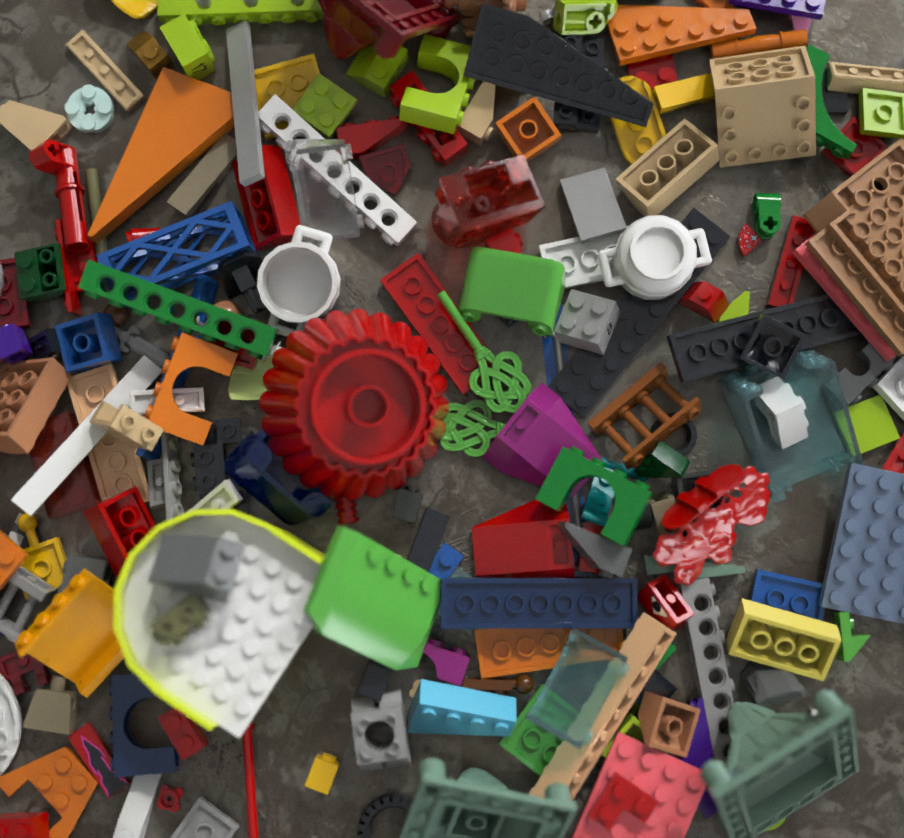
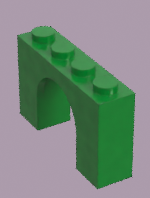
(630, 497)

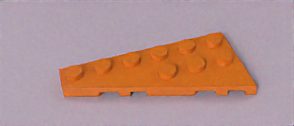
(657, 31)

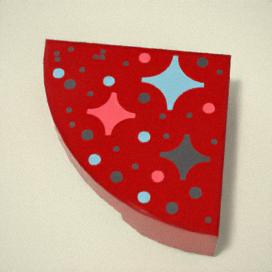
(747, 240)

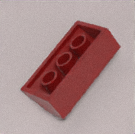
(269, 202)
(120, 525)

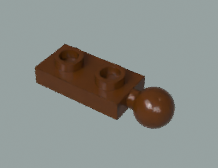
(523, 684)

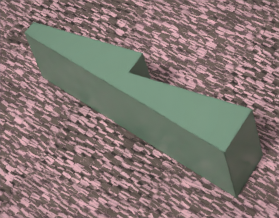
(650, 567)

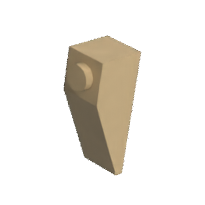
(479, 115)

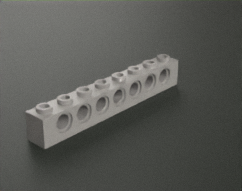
(702, 667)

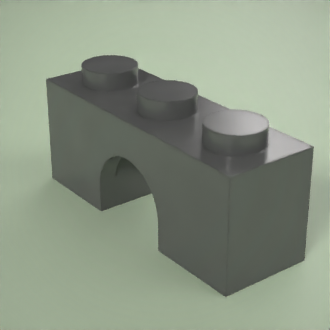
(872, 364)

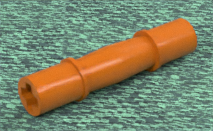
(759, 44)

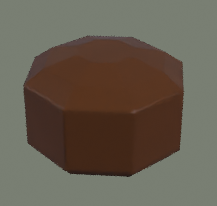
(119, 315)

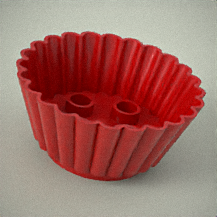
(354, 404)

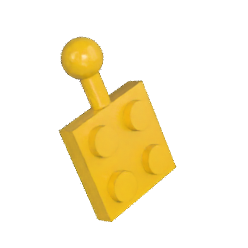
(44, 558)

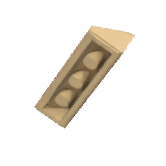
(853, 77)

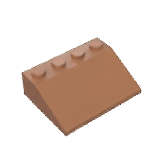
(27, 399)

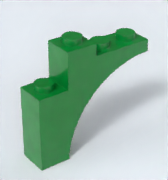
(826, 132)

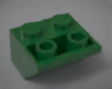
(40, 273)

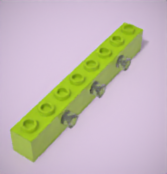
(235, 11)

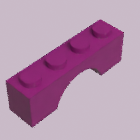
(448, 663)

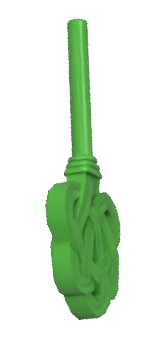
(481, 353)
(452, 420)

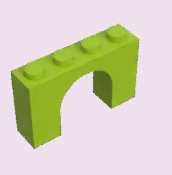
(439, 110)

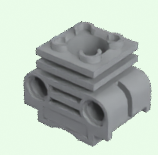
(370, 753)

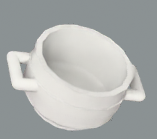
(654, 257)
(299, 280)

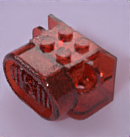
(485, 202)

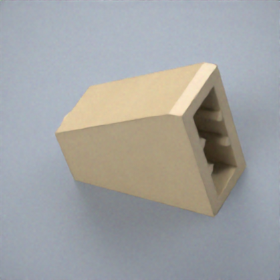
(32, 124)

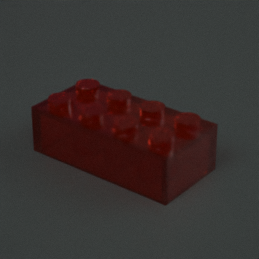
(80, 488)

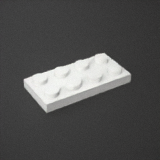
(579, 259)

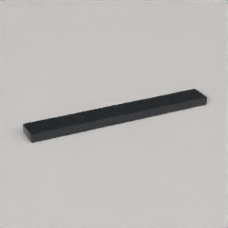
(422, 555)

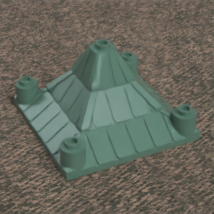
(780, 762)
(483, 807)

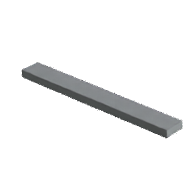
(245, 104)

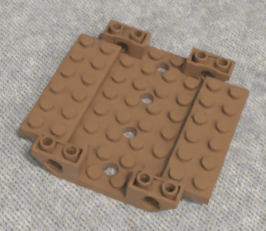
(864, 241)

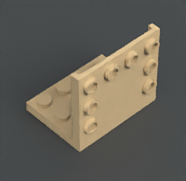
(764, 106)

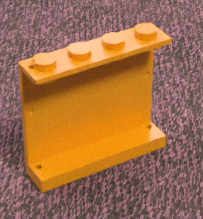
(76, 633)

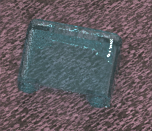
(577, 688)

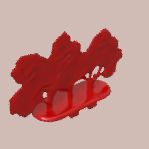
(713, 531)

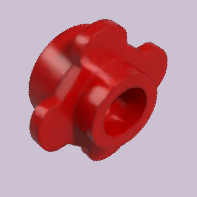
(164, 803)

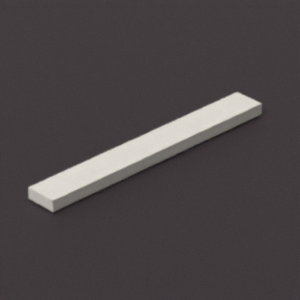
(81, 441)

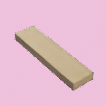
(105, 71)

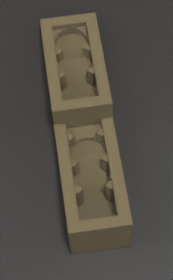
(204, 176)

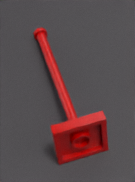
(250, 782)

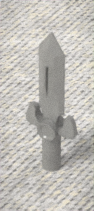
(140, 345)

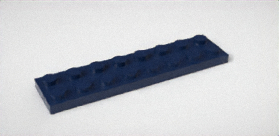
(538, 603)

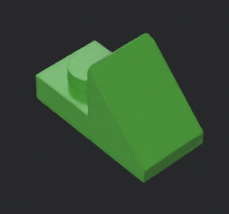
(850, 642)

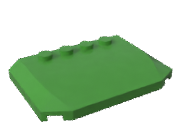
(373, 601)

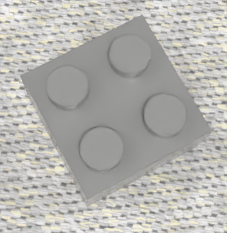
(587, 321)

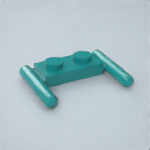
(601, 494)

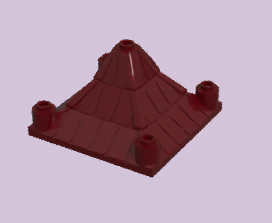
(386, 23)

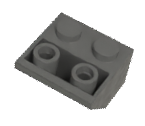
(76, 563)

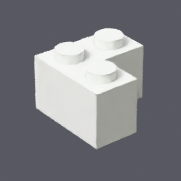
(783, 412)

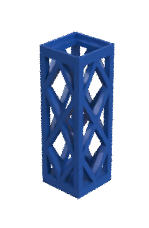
(172, 238)

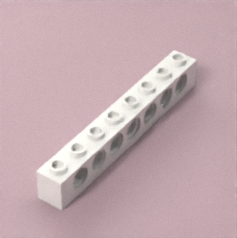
(277, 110)

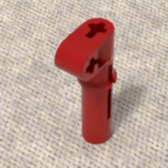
(62, 162)

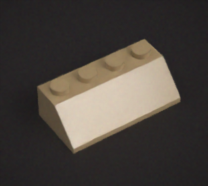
(668, 168)

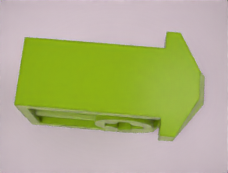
(583, 16)

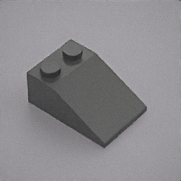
(197, 565)

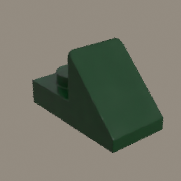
(663, 463)

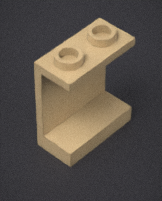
(127, 426)

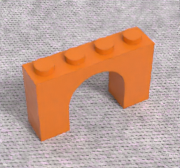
(187, 353)

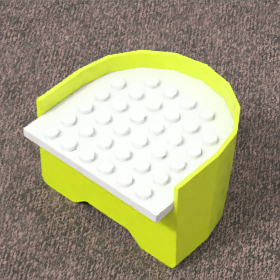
(247, 644)

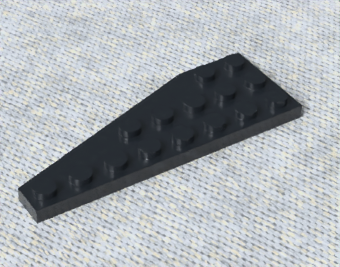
(531, 59)

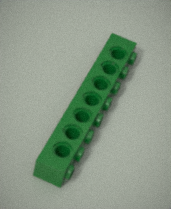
(96, 275)

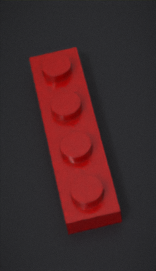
(789, 268)

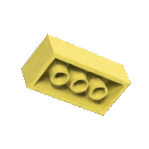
(783, 639)

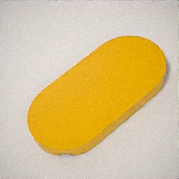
(633, 138)

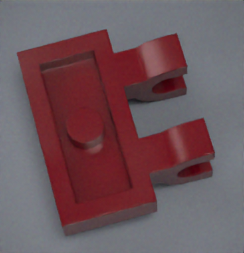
(14, 667)

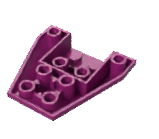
(535, 438)

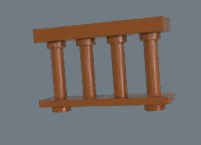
(639, 393)

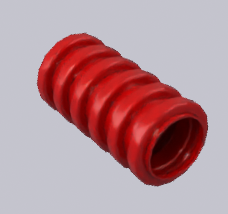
(346, 510)

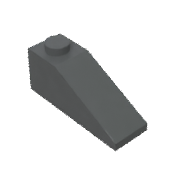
(598, 551)

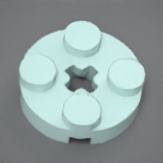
(87, 97)

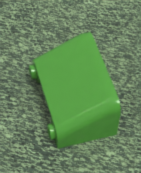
(513, 288)

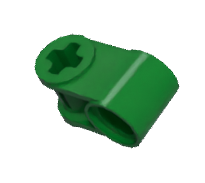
(766, 211)

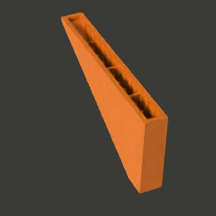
(173, 132)

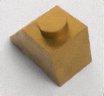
(149, 53)

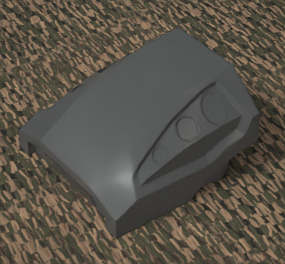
(770, 685)

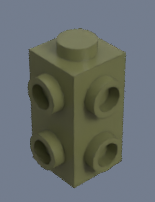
(180, 619)

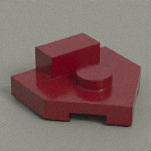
(387, 167)

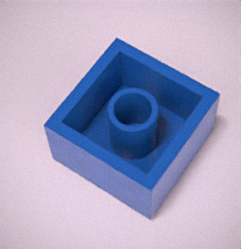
(88, 342)

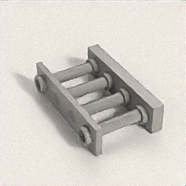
(37, 591)

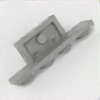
(164, 478)

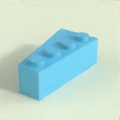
(460, 711)

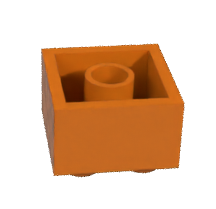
(528, 130)

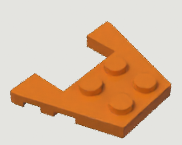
(62, 781)

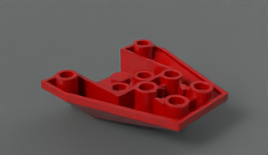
(523, 544)

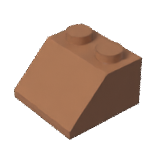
(667, 723)

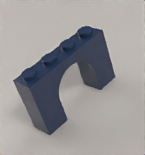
(130, 756)

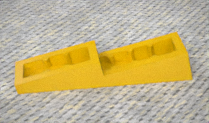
(683, 93)

